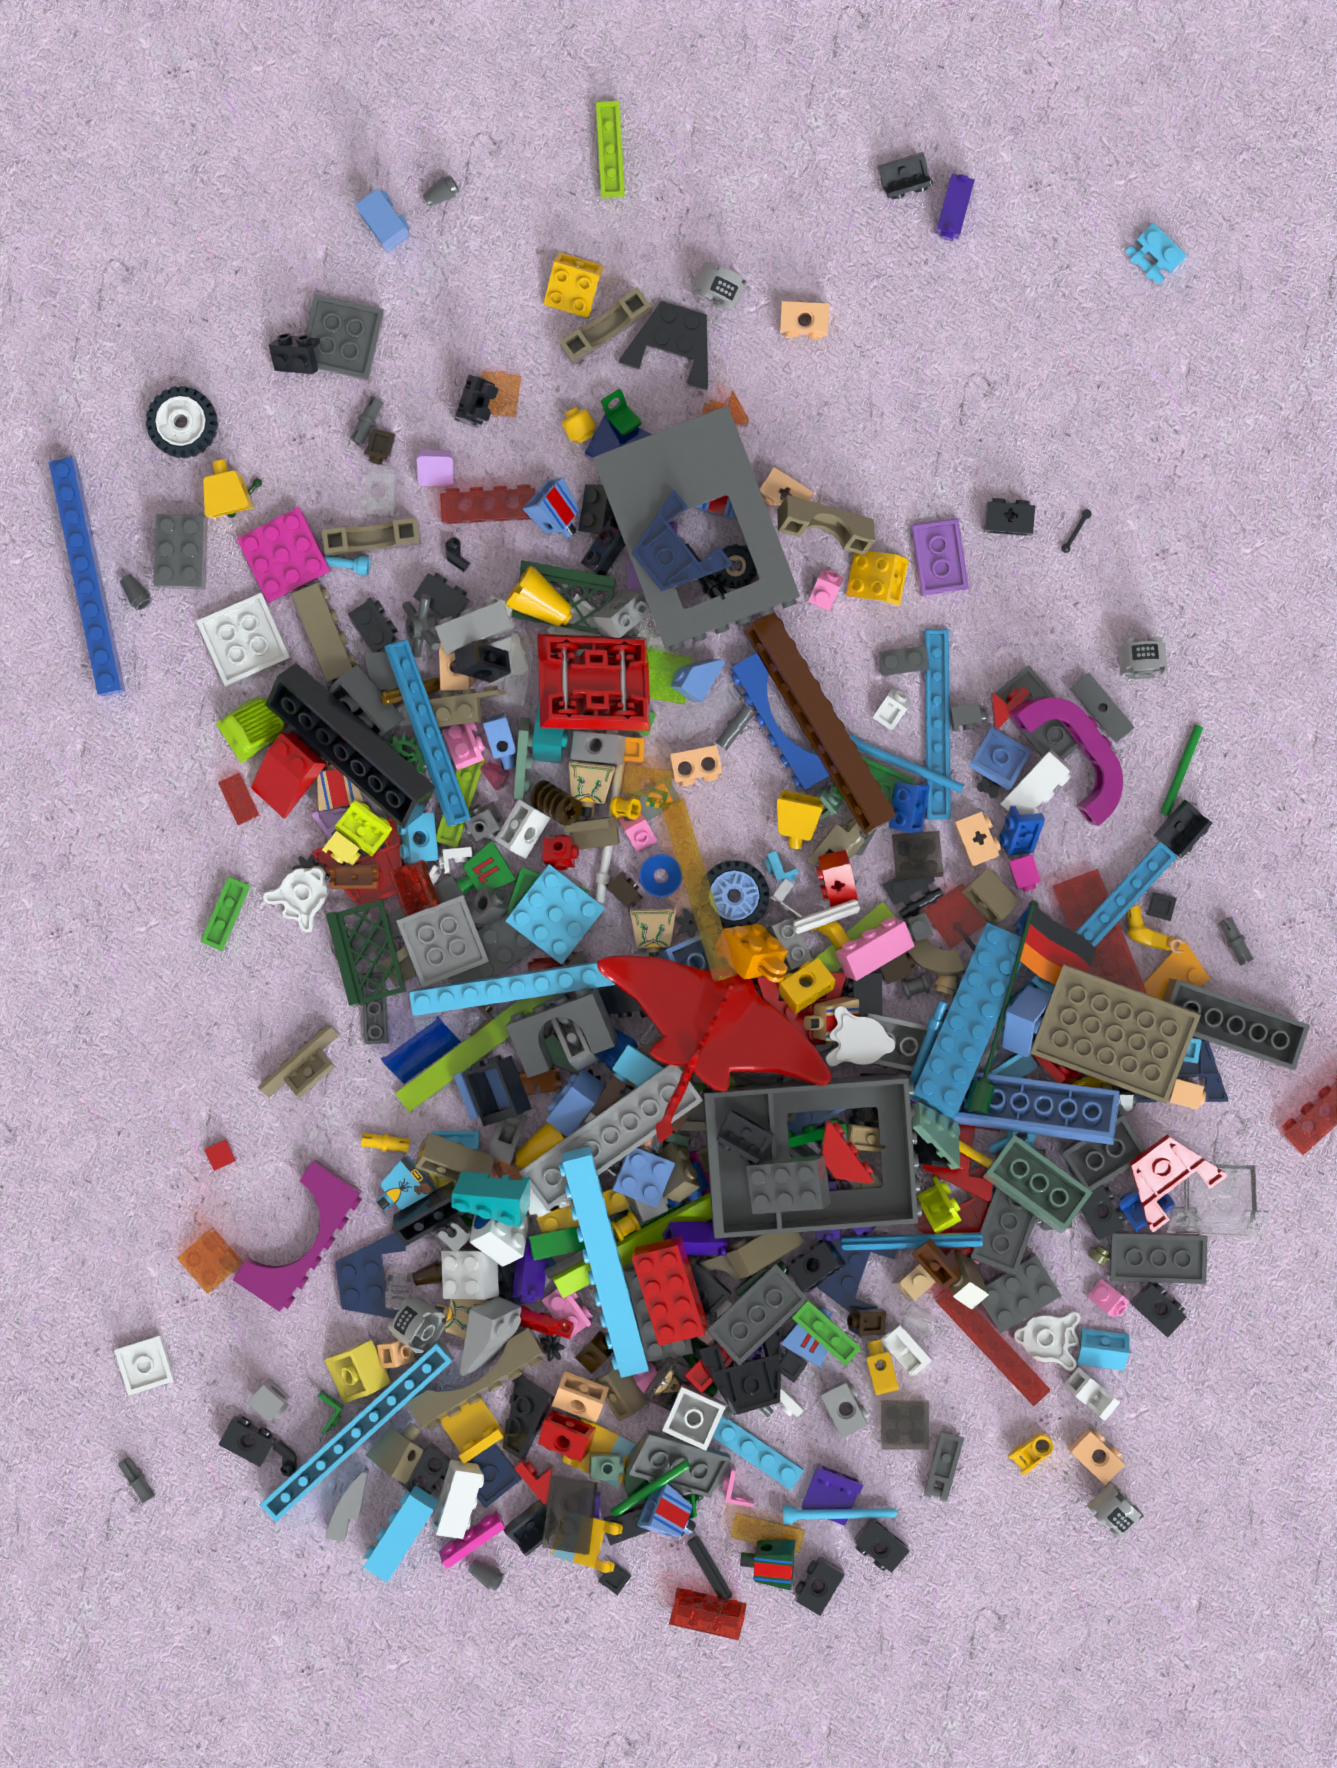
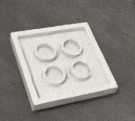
(243, 639)

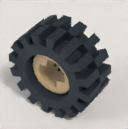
(746, 575)

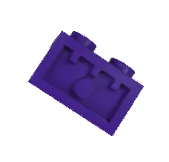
(831, 1491)

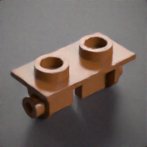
(548, 1081)

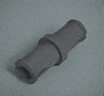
(366, 420)
(735, 727)
(1236, 940)

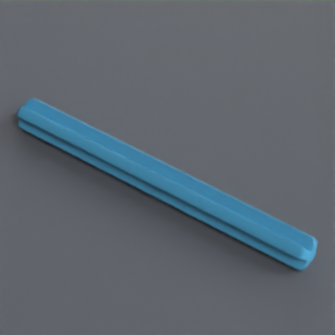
(911, 1241)

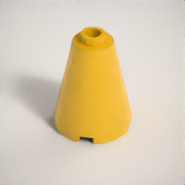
(539, 599)
(538, 1144)

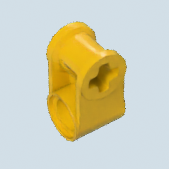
(1030, 1452)

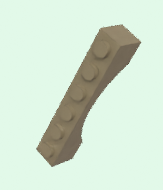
(518, 1354)

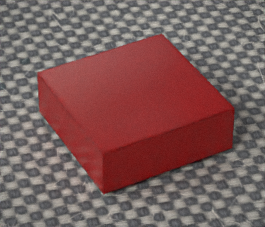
(220, 1154)

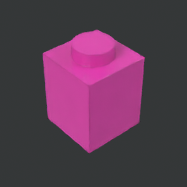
(1024, 873)

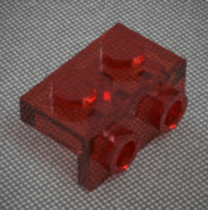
(413, 887)

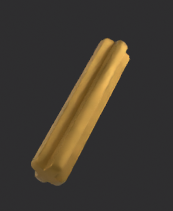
(394, 695)

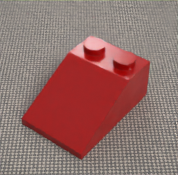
(286, 773)

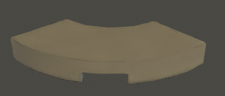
(936, 960)

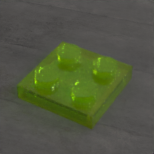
(661, 672)

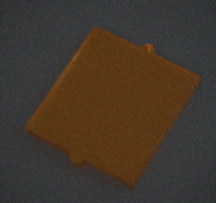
(508, 394)

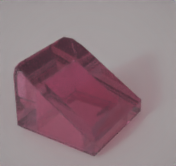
(495, 775)

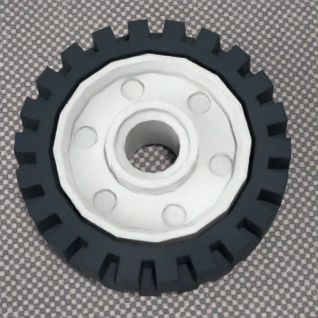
(166, 411)

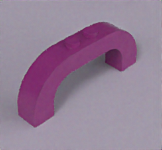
(1096, 747)

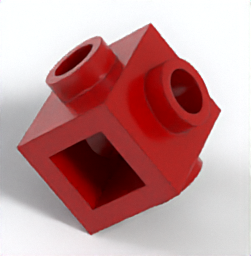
(560, 852)

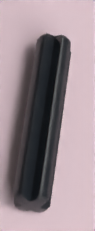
(709, 1567)

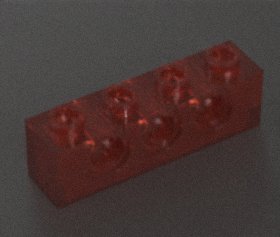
(453, 515)
(1292, 1128)

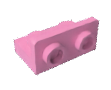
(464, 744)
(569, 1309)

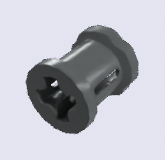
(915, 986)

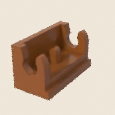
(354, 877)

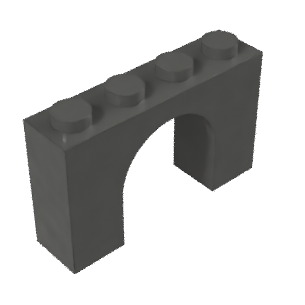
(584, 1009)

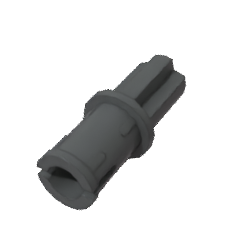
(136, 1479)

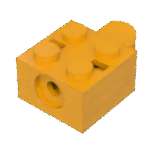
(756, 952)

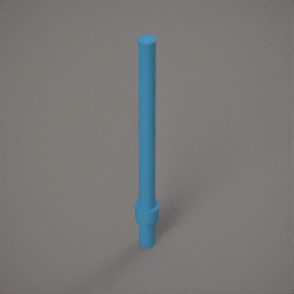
(907, 765)
(934, 1024)

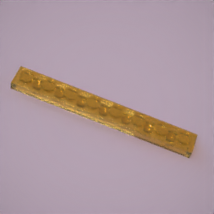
(698, 890)

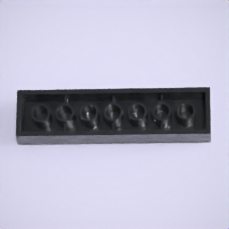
(349, 745)

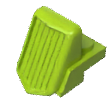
(250, 728)

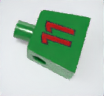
(486, 870)

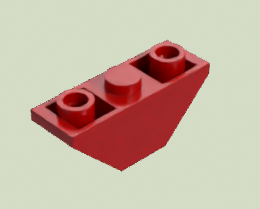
(842, 1156)

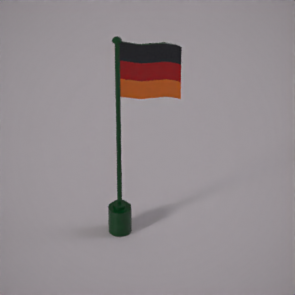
(1043, 950)

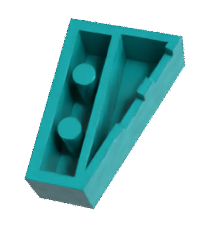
(548, 742)
(492, 1197)

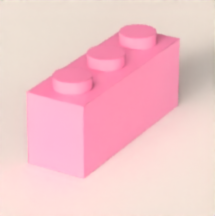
(874, 948)

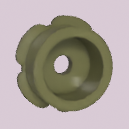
(1099, 1254)

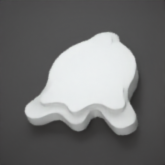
(302, 895)
(858, 1039)
(1049, 1337)

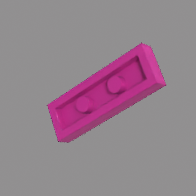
(473, 1538)

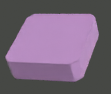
(435, 468)

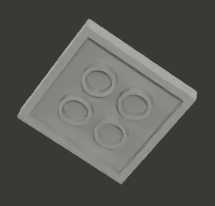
(442, 941)

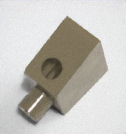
(397, 1452)

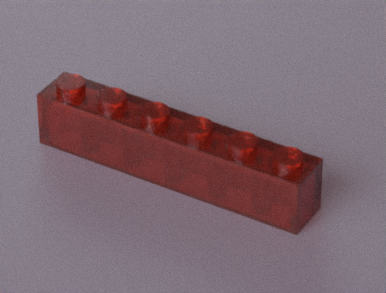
(994, 1347)

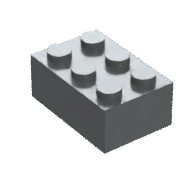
(180, 551)
(364, 701)
(1099, 1162)
(788, 1184)
(1020, 1295)

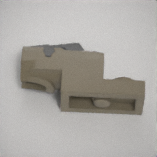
(838, 839)

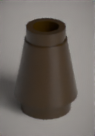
(429, 1274)

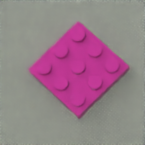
(284, 554)

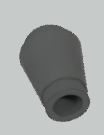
(441, 191)
(135, 592)
(486, 1574)

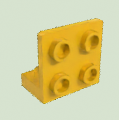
(573, 284)
(877, 577)
(473, 1430)

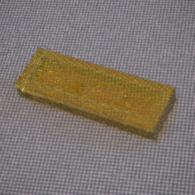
(755, 1529)

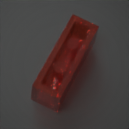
(707, 1613)

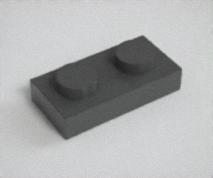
(904, 660)

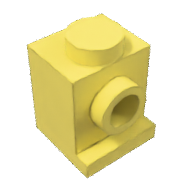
(342, 849)

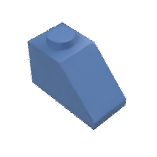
(696, 678)

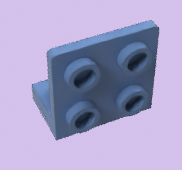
(496, 1087)

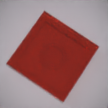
(955, 916)

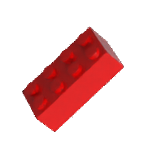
(669, 1291)

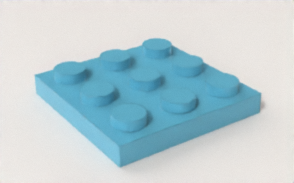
(554, 914)

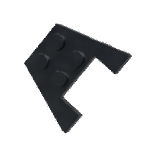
(674, 332)
(751, 1383)

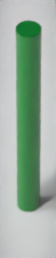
(1181, 770)
(650, 1488)

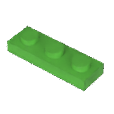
(225, 913)
(826, 1332)

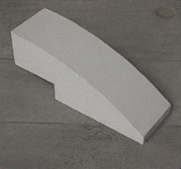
(348, 1508)

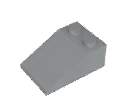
(907, 1039)
(488, 1332)

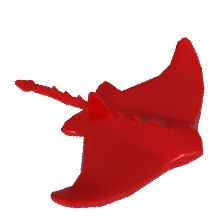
(712, 1026)

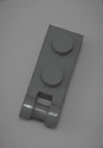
(944, 1465)

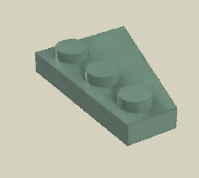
(523, 761)
(940, 1131)

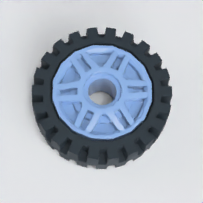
(753, 892)

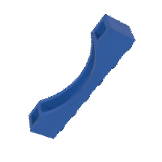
(805, 765)

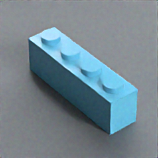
(400, 1534)

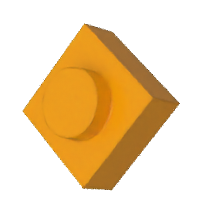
(634, 749)

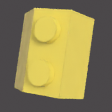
(357, 1371)

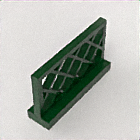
(572, 578)
(346, 959)

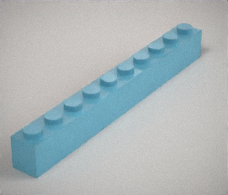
(507, 988)
(604, 1260)
(357, 1431)

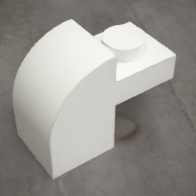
(1091, 1393)

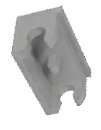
(453, 1238)

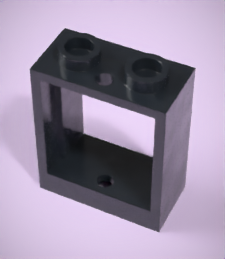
(484, 1097)

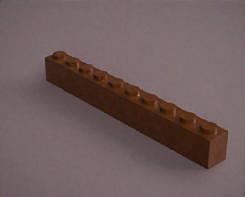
(820, 723)

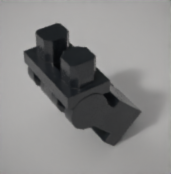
(475, 400)

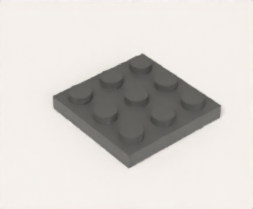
(346, 335)

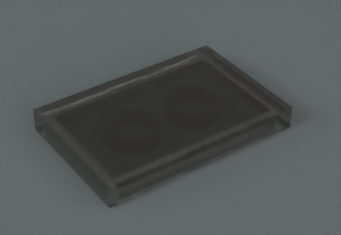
(570, 1514)

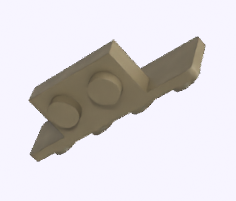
(462, 708)
(304, 1067)

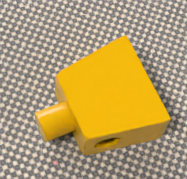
(225, 492)
(798, 816)
(884, 1380)

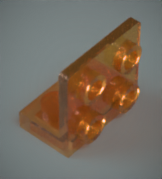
(210, 1260)

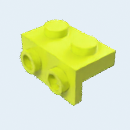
(363, 827)
(938, 1207)

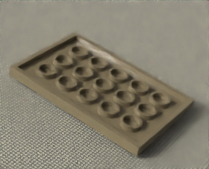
(1115, 1033)

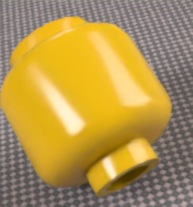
(578, 425)

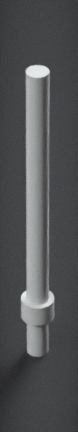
(602, 877)

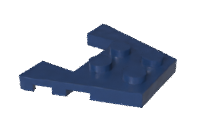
(665, 554)
(1205, 1068)
(363, 1277)
(845, 1283)

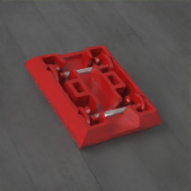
(593, 683)

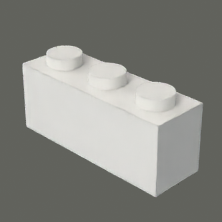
(1038, 784)
(457, 1499)

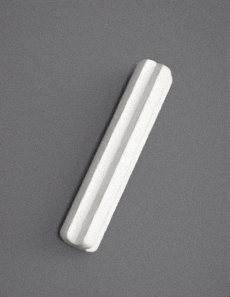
(826, 916)

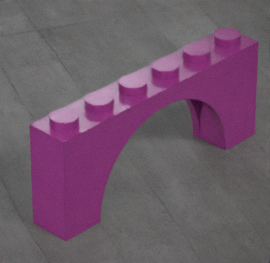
(334, 1200)

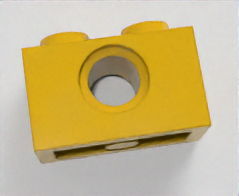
(800, 997)

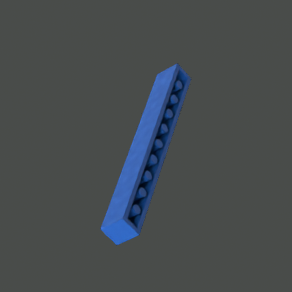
(87, 576)

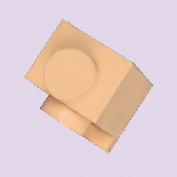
(399, 1354)

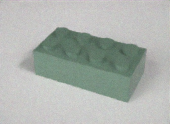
(1037, 1184)

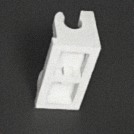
(906, 1349)

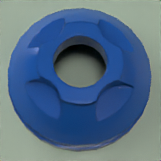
(647, 871)

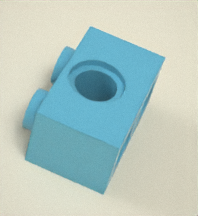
(427, 848)

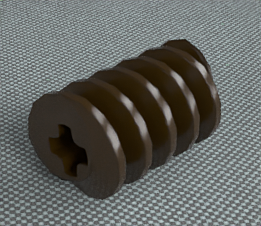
(555, 803)

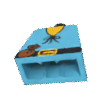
(404, 1185)

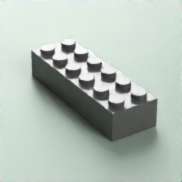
(1241, 1025)

